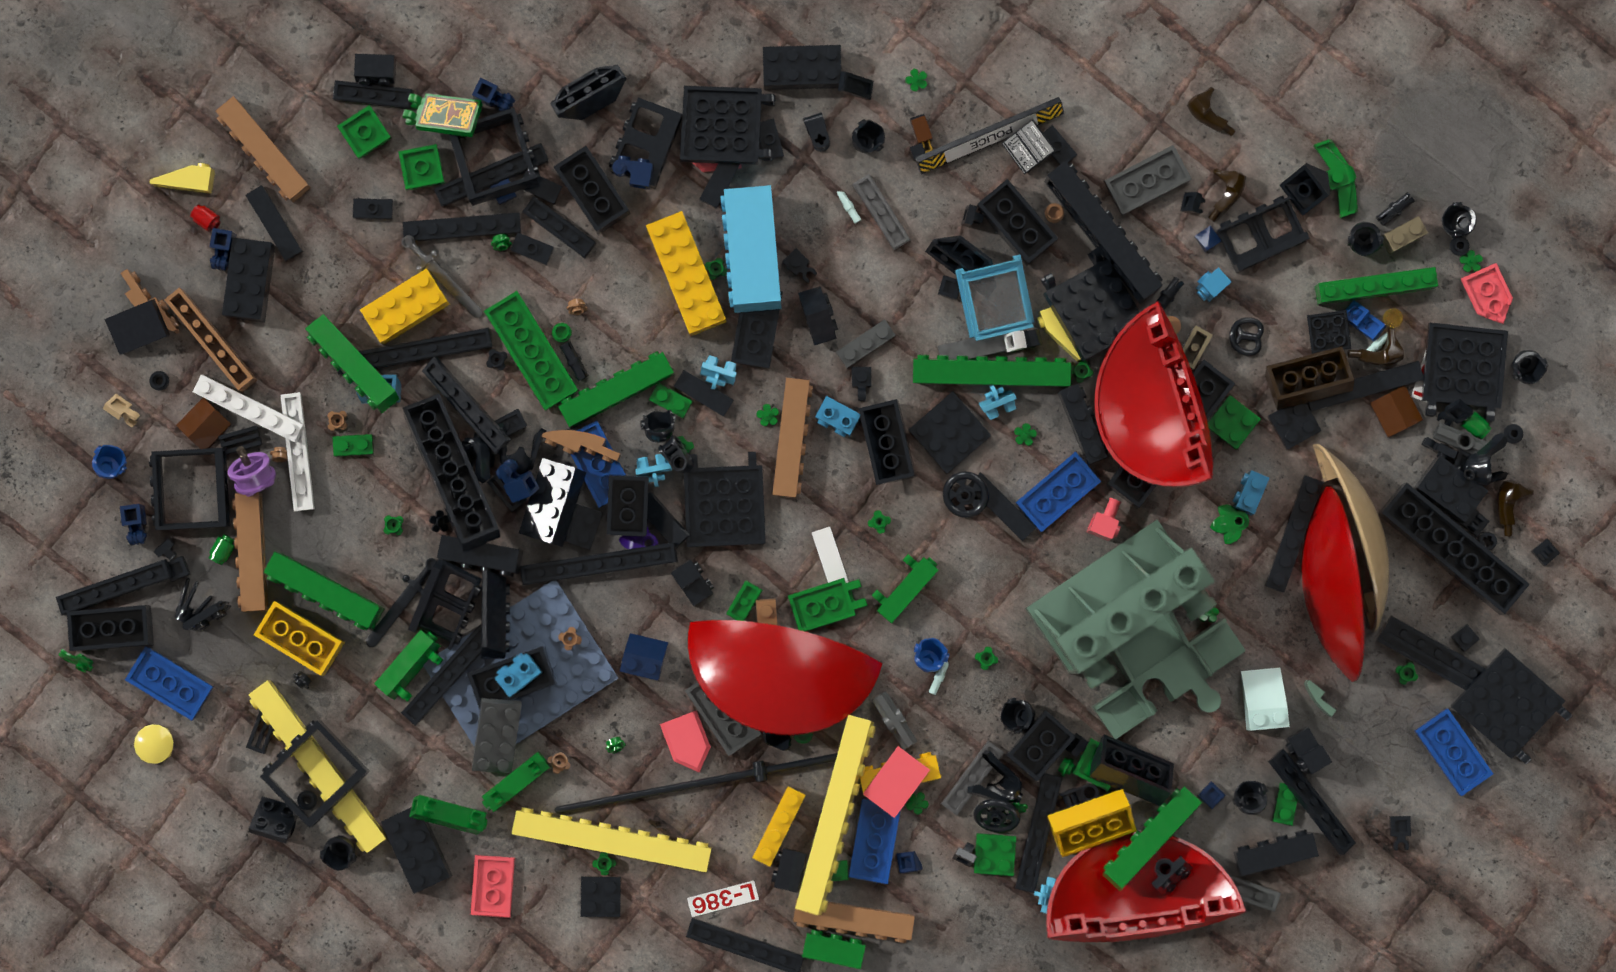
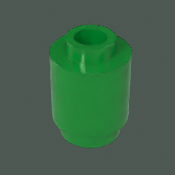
(1476, 425)
(222, 549)

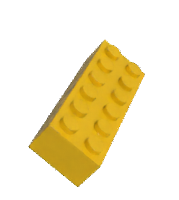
(686, 273)

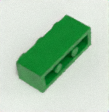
(834, 949)

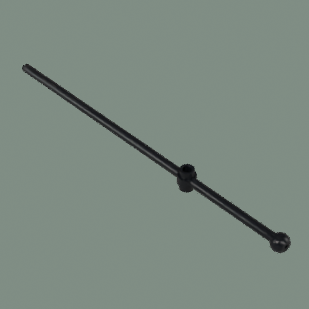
(759, 771)

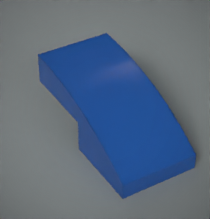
(1363, 321)

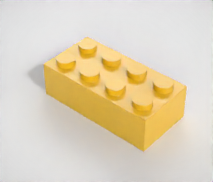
(404, 306)
(299, 638)
(1092, 823)

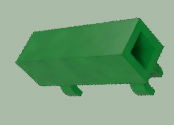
(908, 588)
(408, 665)
(515, 782)
(448, 814)

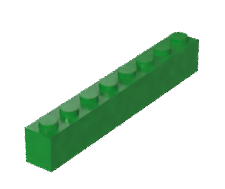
(991, 372)

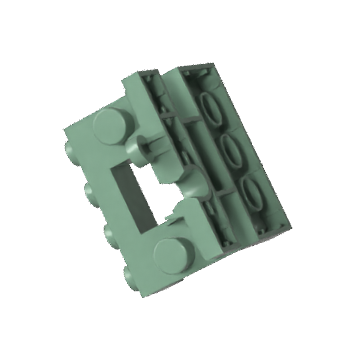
(1125, 610)

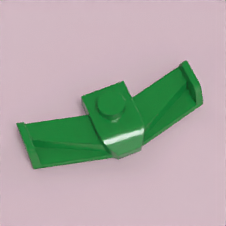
(1340, 177)

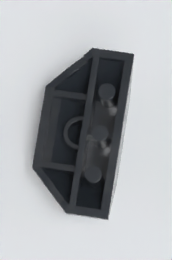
(589, 93)
(957, 253)

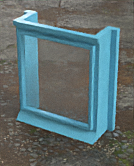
(995, 299)

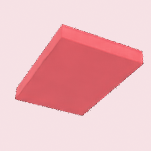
(896, 781)
(492, 886)

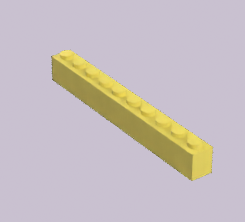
(318, 766)
(834, 815)
(611, 840)

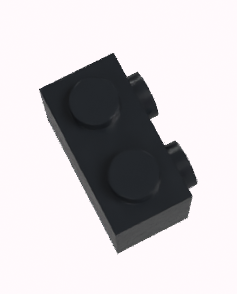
(375, 69)
(789, 869)

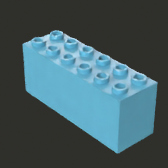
(751, 249)

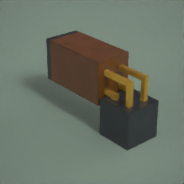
(922, 135)

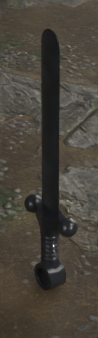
(400, 604)

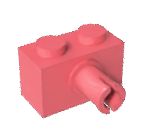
(1105, 525)

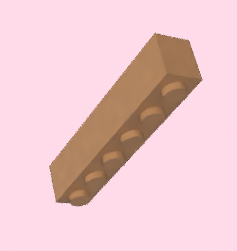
(265, 152)
(211, 340)
(791, 438)
(251, 552)
(861, 920)

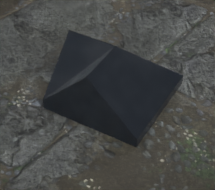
(1307, 187)

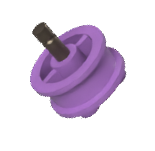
(251, 472)

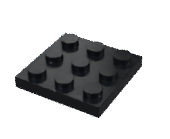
(949, 432)

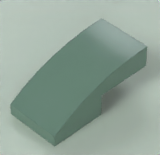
(1316, 694)

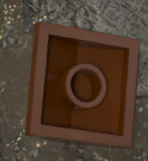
(1396, 411)
(203, 424)

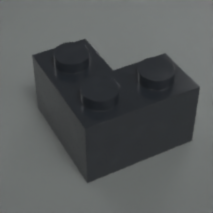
(818, 315)
(692, 583)
(1308, 752)

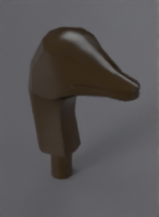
(1200, 108)
(1235, 185)
(1388, 355)
(1508, 494)

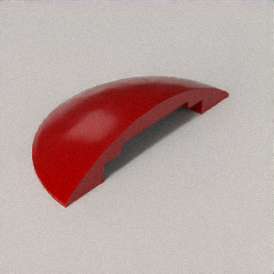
(1152, 405)
(1333, 584)
(778, 675)
(1093, 910)

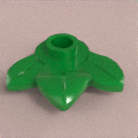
(1227, 524)
(82, 663)

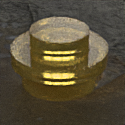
(1392, 318)

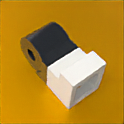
(1023, 340)

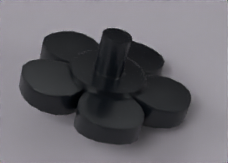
(439, 521)

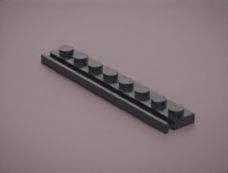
(1429, 653)

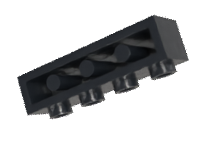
(1082, 424)
(1276, 853)

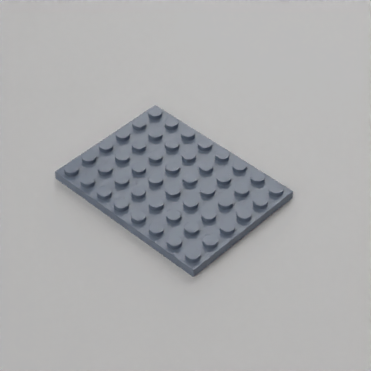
(534, 624)

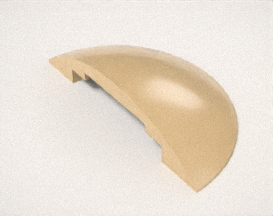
(1369, 530)

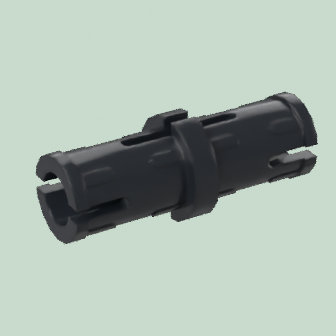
(1395, 209)
(1168, 294)
(574, 361)

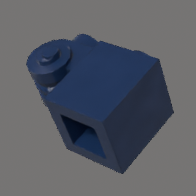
(490, 95)
(640, 171)
(221, 244)
(516, 485)
(134, 518)

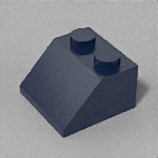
(644, 657)

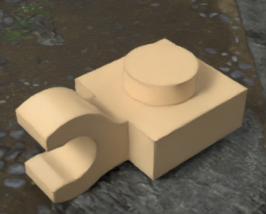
(121, 408)

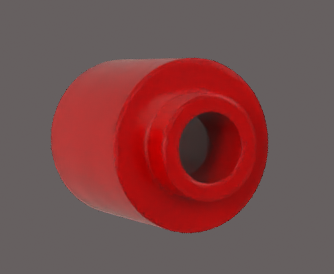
(205, 217)

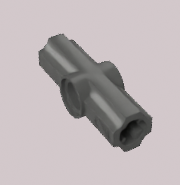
(1452, 437)
(894, 720)

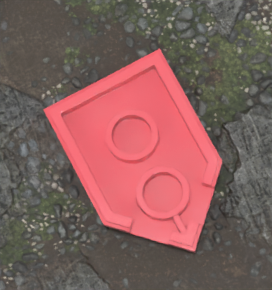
(1488, 293)
(687, 740)

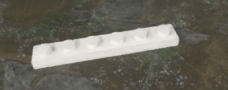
(248, 408)
(298, 456)

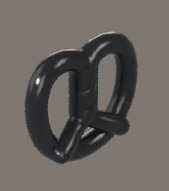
(1246, 336)

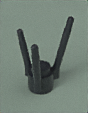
(184, 611)

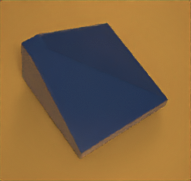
(1207, 238)
(908, 862)

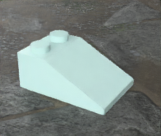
(1264, 699)

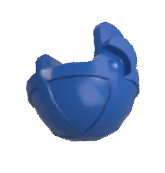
(109, 461)
(930, 655)

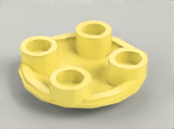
(154, 744)

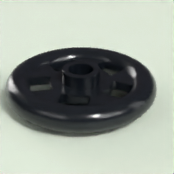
(979, 485)
(996, 815)

